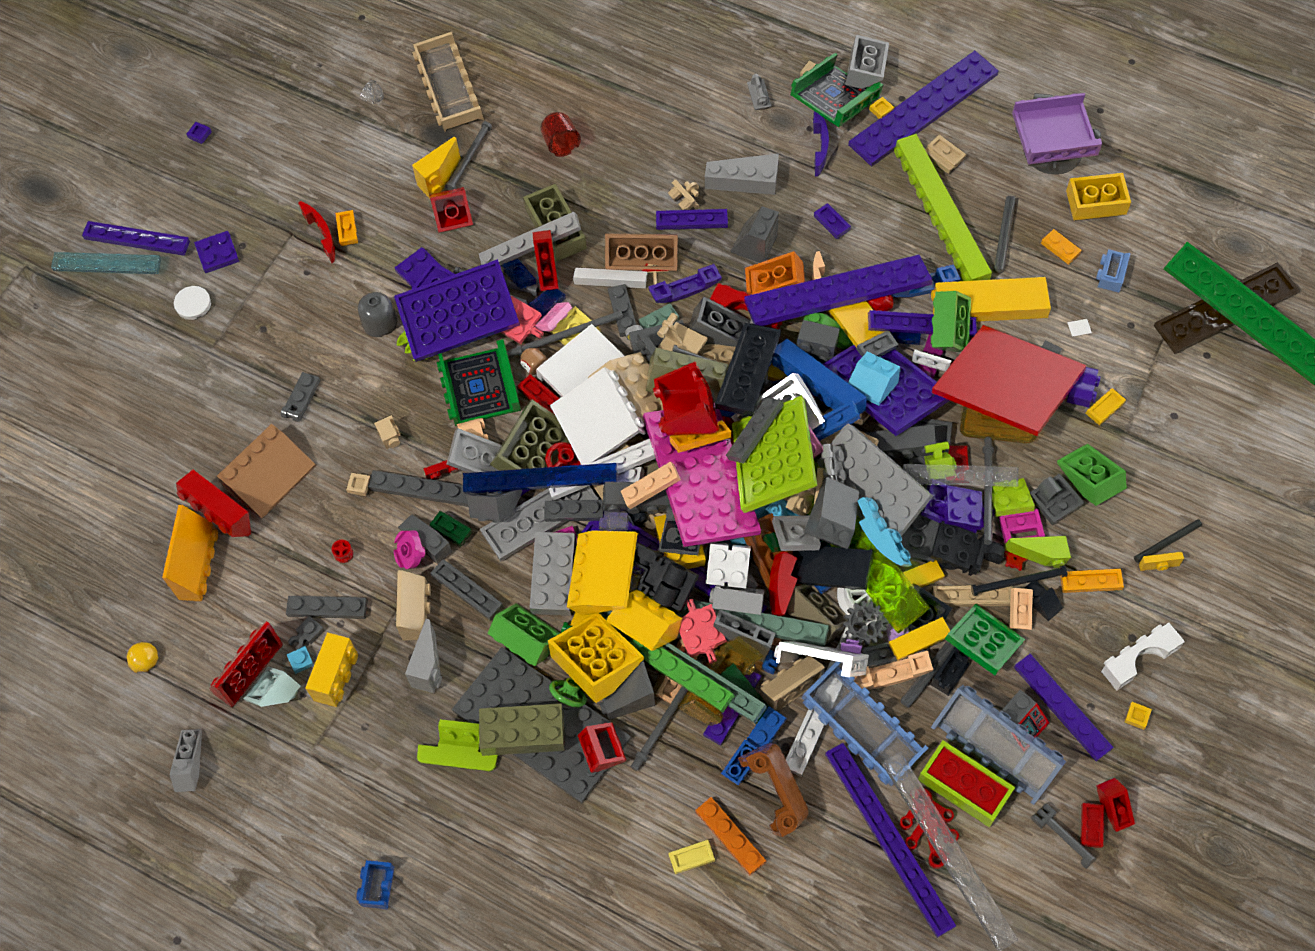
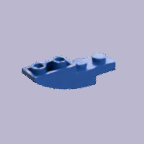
(762, 734)

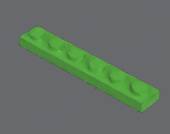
(686, 676)

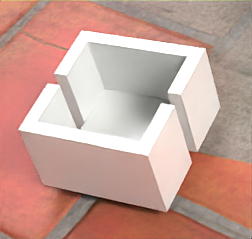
(728, 565)

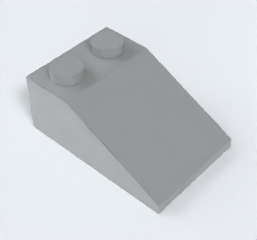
(424, 666)

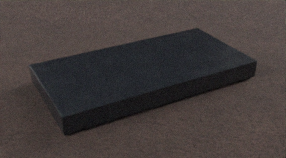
(833, 567)

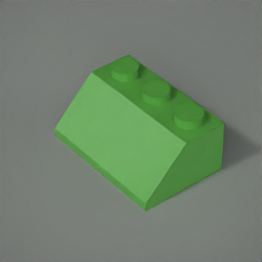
(951, 321)
(522, 633)

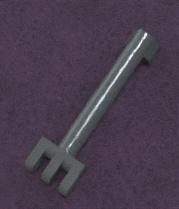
(1048, 819)

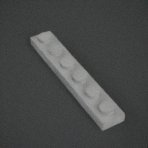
(524, 243)

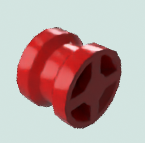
(339, 547)

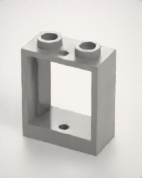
(737, 599)

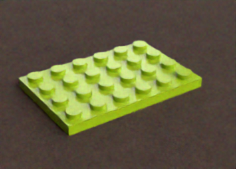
(780, 461)

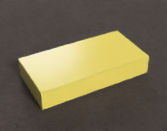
(691, 857)

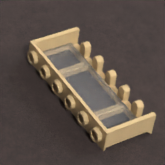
(446, 81)

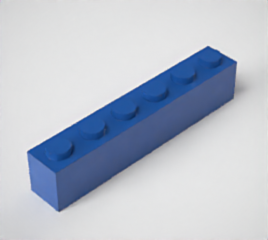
(817, 377)

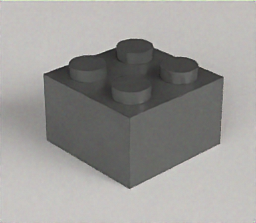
(818, 340)

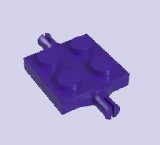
(962, 507)

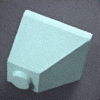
(272, 688)

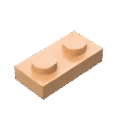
(1021, 609)

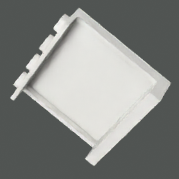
(577, 360)
(597, 416)
(853, 663)

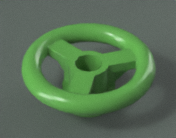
(570, 690)

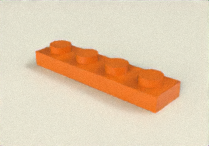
(730, 836)

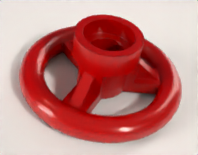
(564, 450)

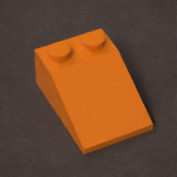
(774, 273)

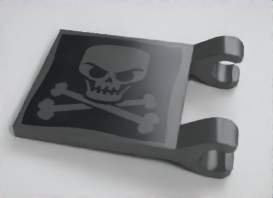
(671, 538)

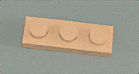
(650, 485)

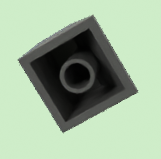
(757, 235)
(630, 696)

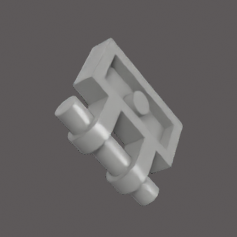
(833, 463)

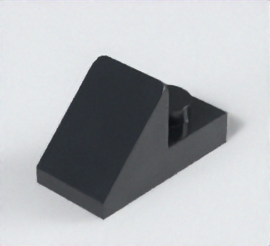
(1044, 600)

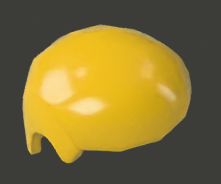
(142, 657)

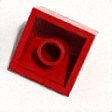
(451, 209)

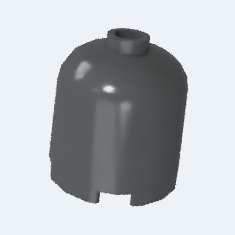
(377, 314)

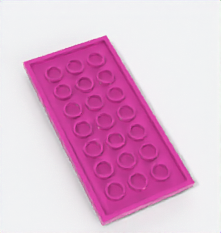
(708, 493)

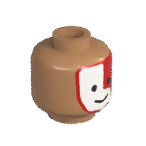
(532, 359)

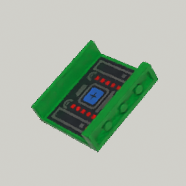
(829, 96)
(479, 385)

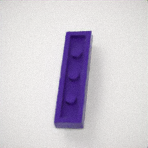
(691, 219)
(719, 732)

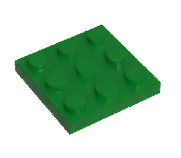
(984, 639)

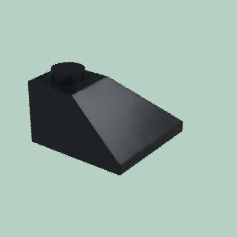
(937, 609)

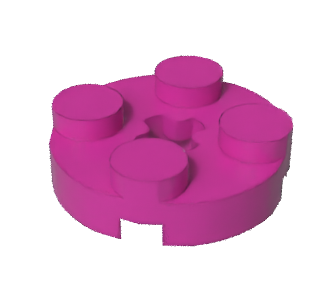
(408, 550)

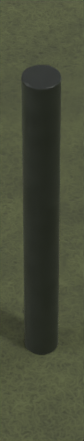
(1168, 540)

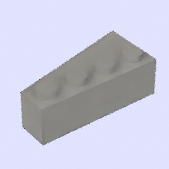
(744, 174)

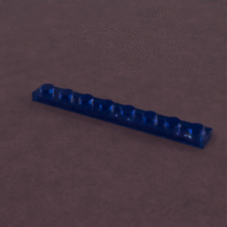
(539, 478)

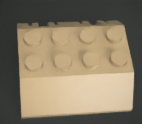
(633, 377)

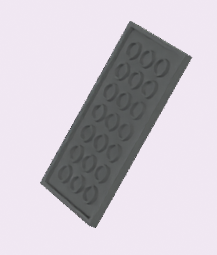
(514, 683)

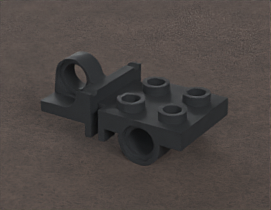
(962, 550)
(664, 578)

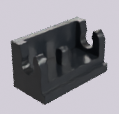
(950, 672)

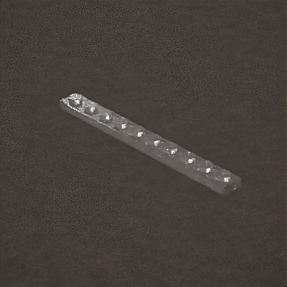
(950, 852)

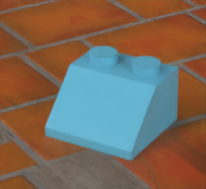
(874, 377)

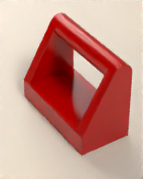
(593, 750)

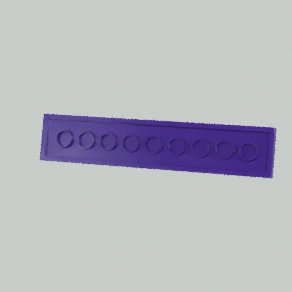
(923, 107)
(837, 290)

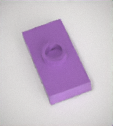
(851, 646)

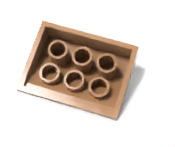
(266, 471)

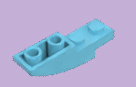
(884, 539)

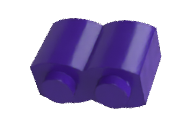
(1083, 390)

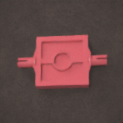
(528, 319)
(699, 633)

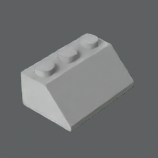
(866, 62)

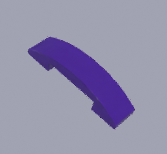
(820, 127)
(687, 286)

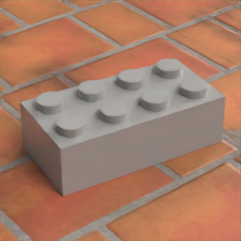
(552, 573)

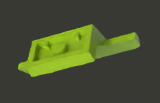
(457, 748)

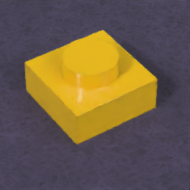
(881, 108)
(1137, 715)

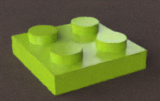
(1012, 500)

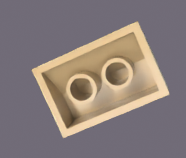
(411, 604)
(791, 682)

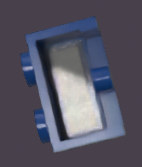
(376, 884)

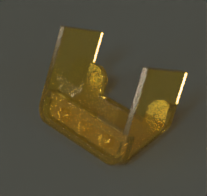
(732, 651)

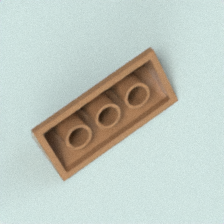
(636, 250)

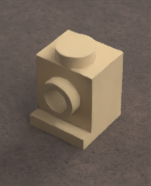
(388, 432)

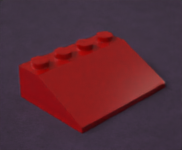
(246, 665)

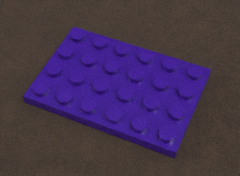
(456, 310)
(908, 400)

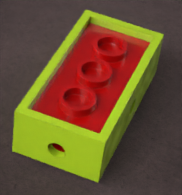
(966, 783)

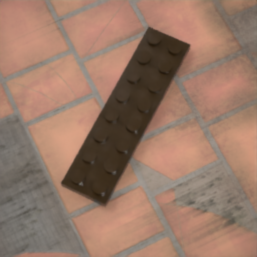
(1203, 321)

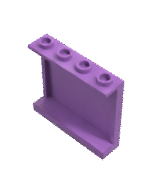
(1055, 129)

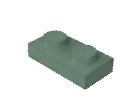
(657, 317)

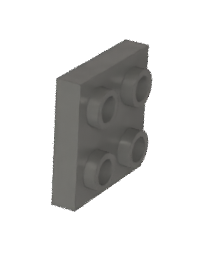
(1056, 499)

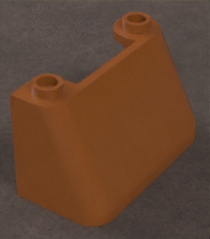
(794, 809)

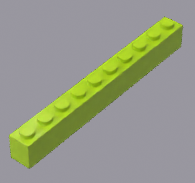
(941, 209)

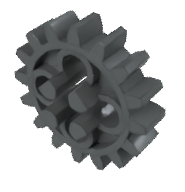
(868, 611)

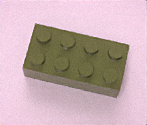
(548, 206)
(521, 729)

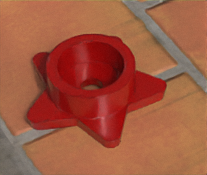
(1010, 562)

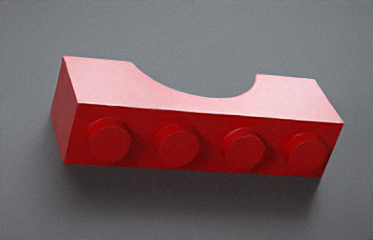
(734, 300)

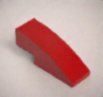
(781, 582)

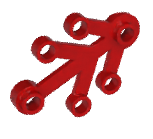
(918, 831)

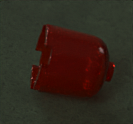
(560, 134)

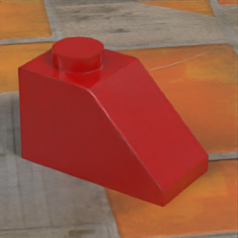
(1116, 804)

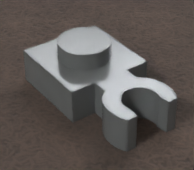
(307, 631)

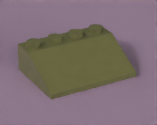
(529, 440)

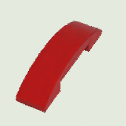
(312, 216)

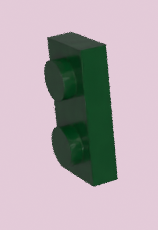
(450, 528)

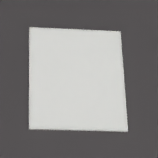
(1079, 327)

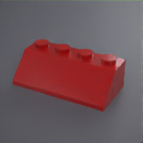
(214, 504)

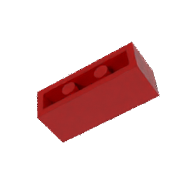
(545, 260)

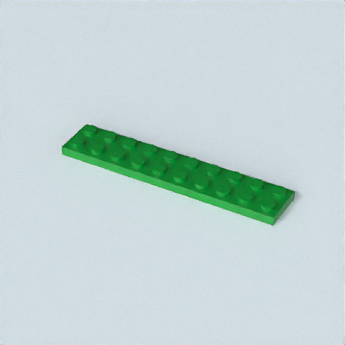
(1245, 309)

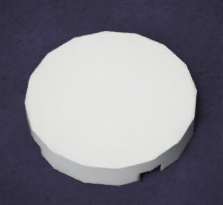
(192, 302)

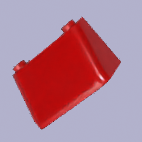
(686, 402)

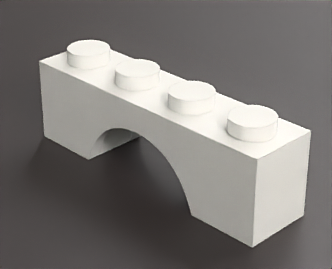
(1161, 642)

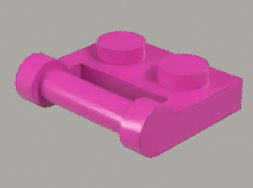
(1021, 523)

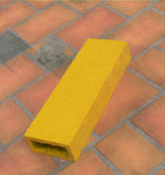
(1003, 298)

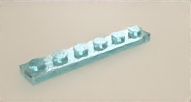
(106, 263)

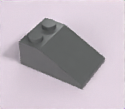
(717, 323)
(834, 514)

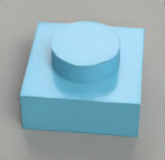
(300, 660)

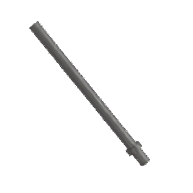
(563, 334)
(988, 450)
(642, 755)

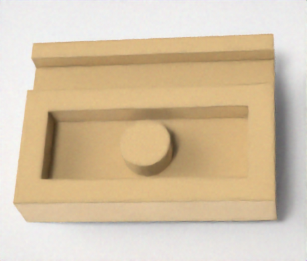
(944, 154)

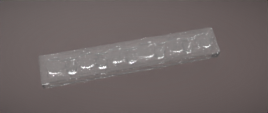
(963, 475)

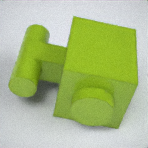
(938, 457)

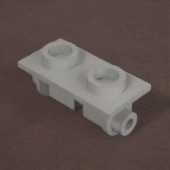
(758, 92)

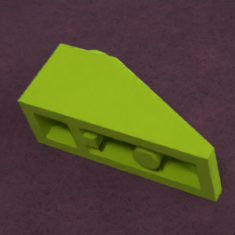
(1042, 550)

